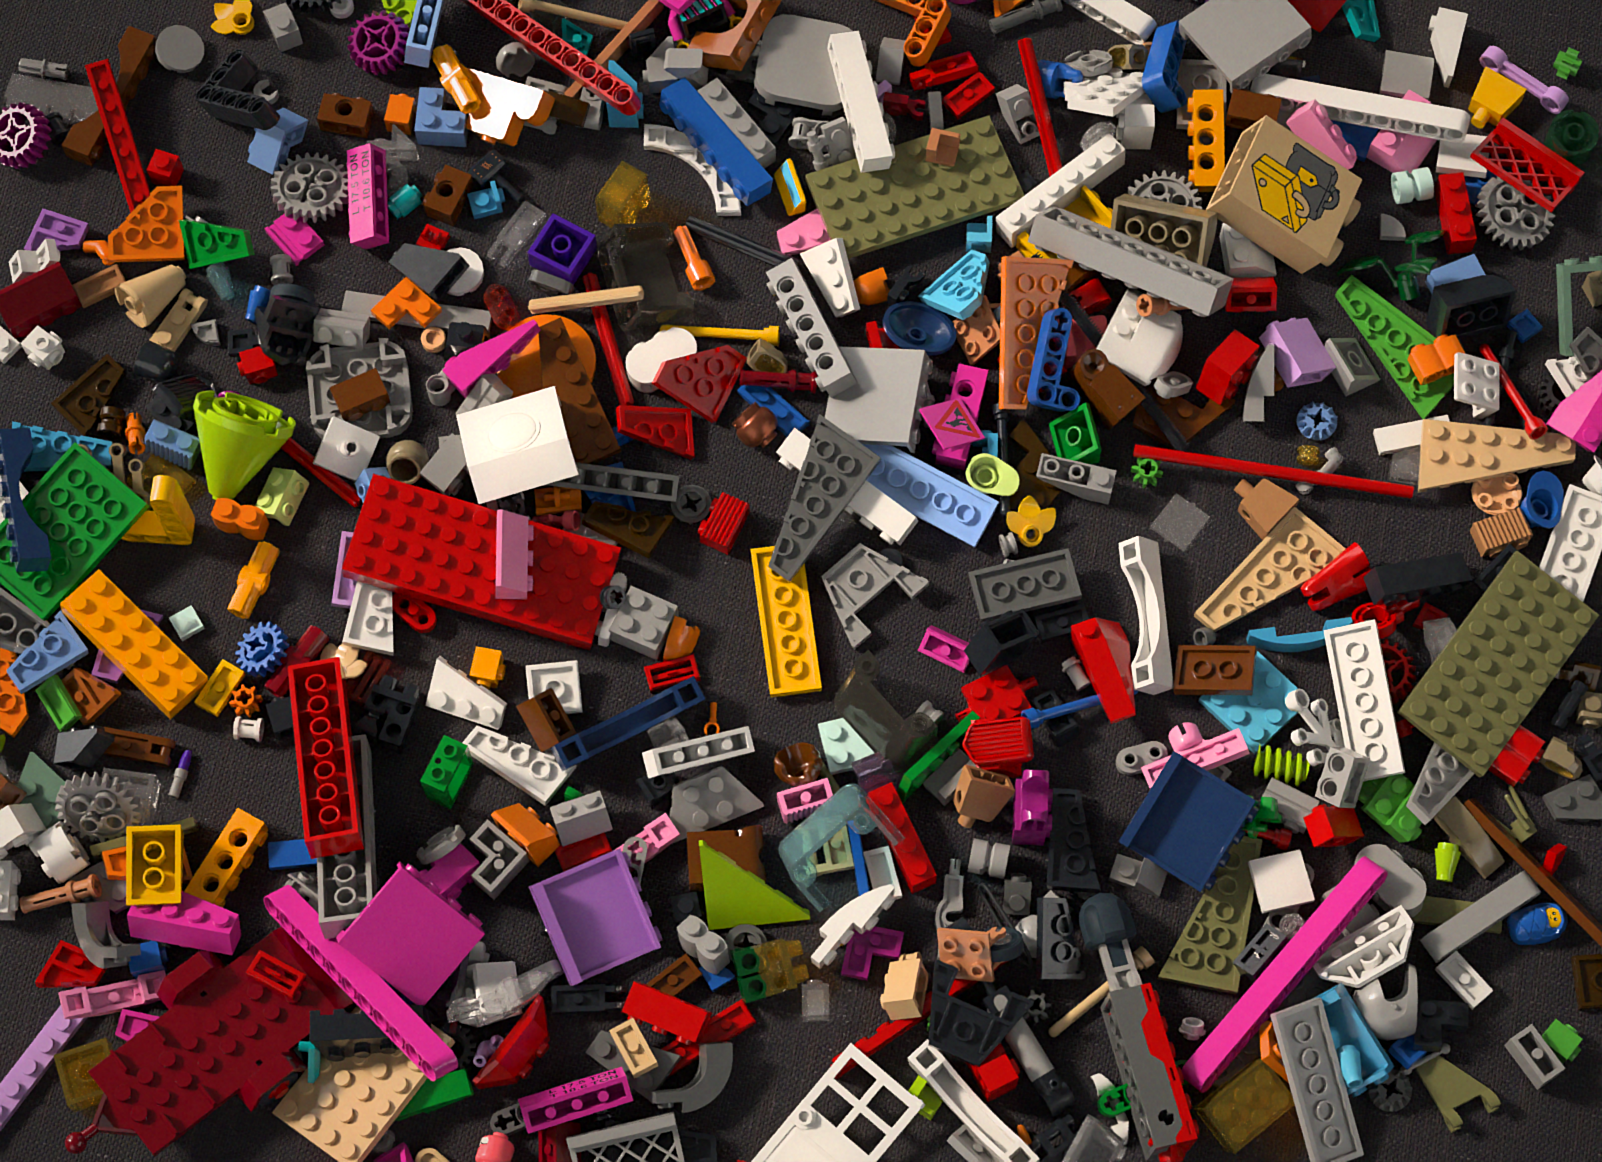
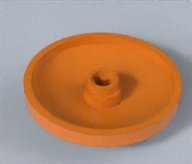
(525, 371)

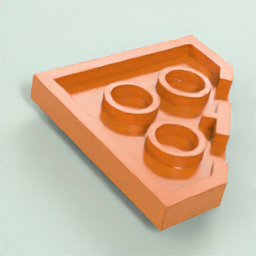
(151, 229)
(12, 703)

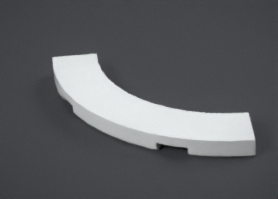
(677, 143)

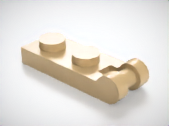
(179, 320)

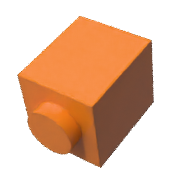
(400, 112)

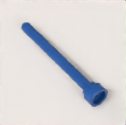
(1037, 717)

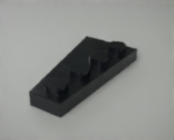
(695, 1147)

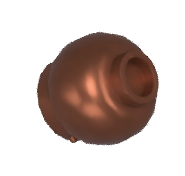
(756, 426)

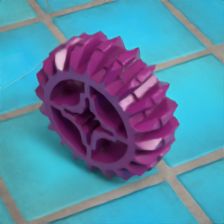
(369, 58)
(26, 140)

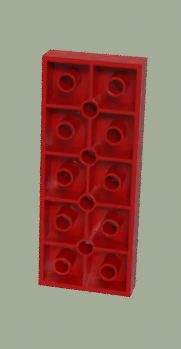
(447, 556)

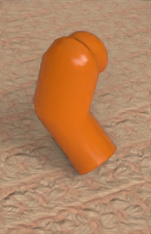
(99, 247)

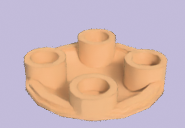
(1497, 494)

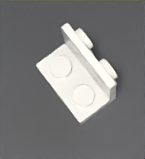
(1476, 384)

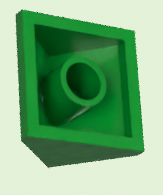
(1076, 436)

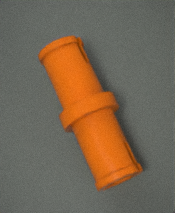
(135, 433)

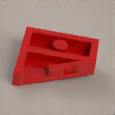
(69, 968)

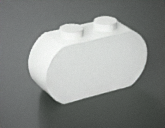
(647, 356)

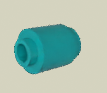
(404, 201)

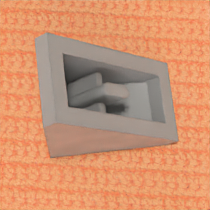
(890, 61)

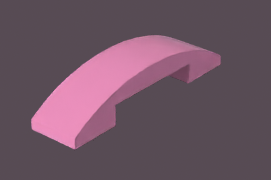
(657, 836)
(111, 998)

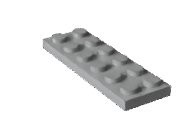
(1317, 1082)

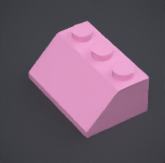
(1400, 150)
(513, 556)

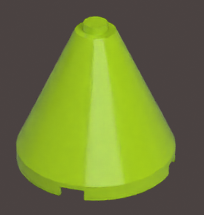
(237, 439)

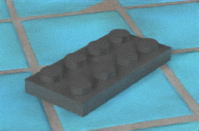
(1025, 584)

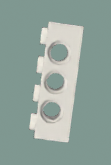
(698, 752)

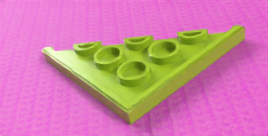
(740, 896)

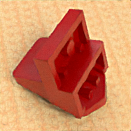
(999, 744)

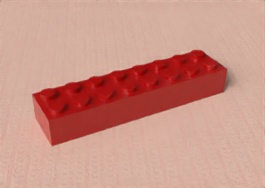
(325, 758)

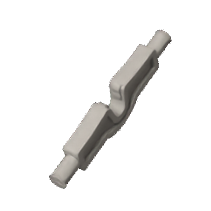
(952, 897)

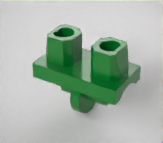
(1267, 813)

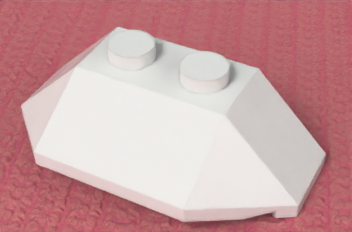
(1368, 950)

